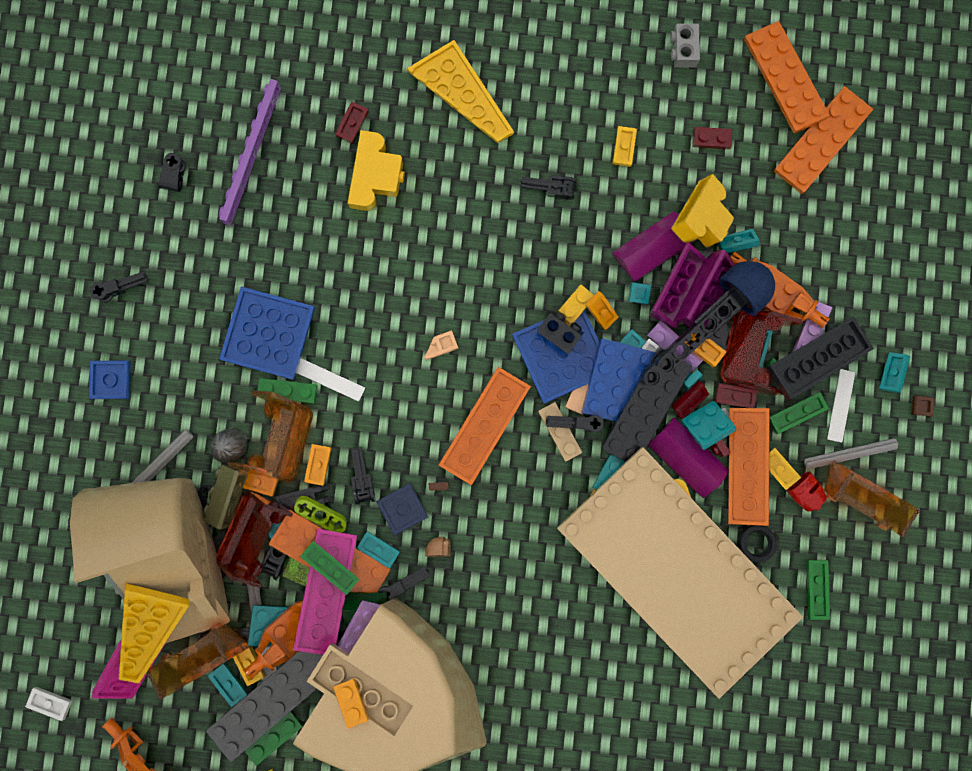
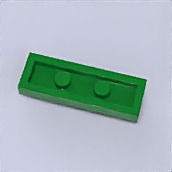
(292, 390)
(798, 413)
(329, 567)
(818, 589)
(274, 738)

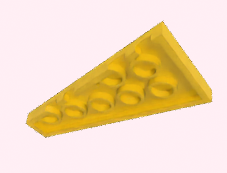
(456, 82)
(146, 626)

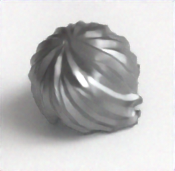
(229, 445)

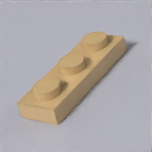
(561, 436)

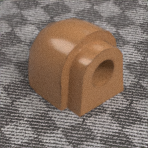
(438, 548)

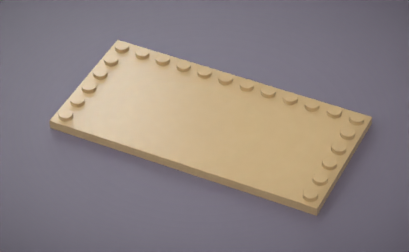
(680, 572)

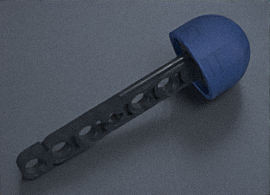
(746, 288)

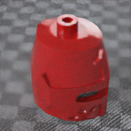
(808, 492)

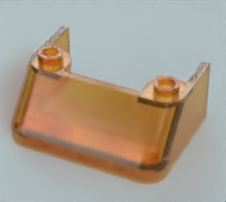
(285, 439)
(869, 499)
(195, 660)

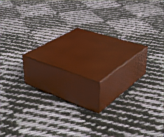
(923, 406)
(439, 486)

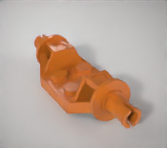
(789, 296)
(282, 636)
(128, 759)

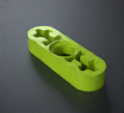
(305, 512)

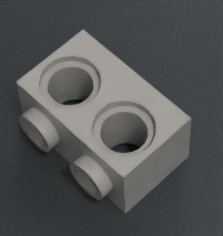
(689, 46)

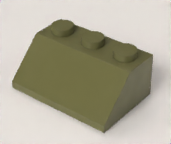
(225, 496)

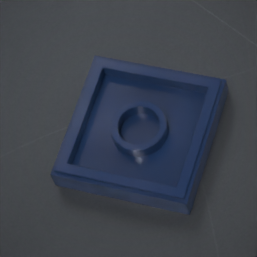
(402, 509)

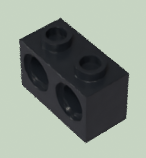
(557, 336)

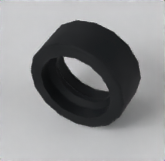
(772, 543)

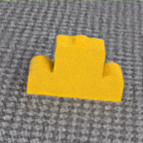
(374, 172)
(704, 214)

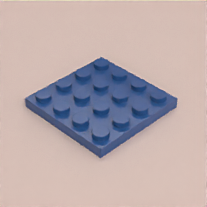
(267, 333)
(551, 367)
(614, 378)

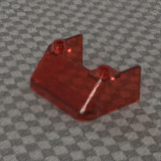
(746, 346)
(246, 537)

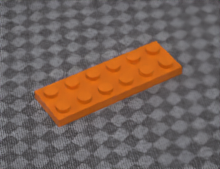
(786, 77)
(823, 140)
(484, 425)
(749, 466)
(297, 534)

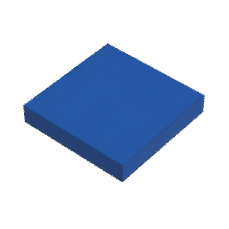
(109, 380)

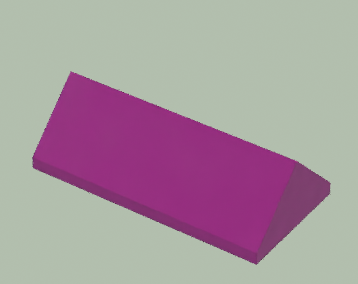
(650, 248)
(678, 286)
(706, 289)
(685, 456)

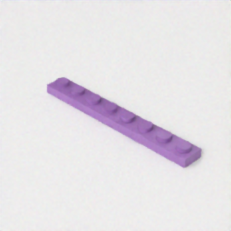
(250, 153)

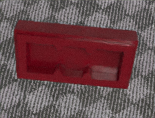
(690, 400)

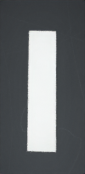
(330, 379)
(841, 405)

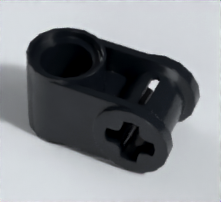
(172, 176)
(273, 563)

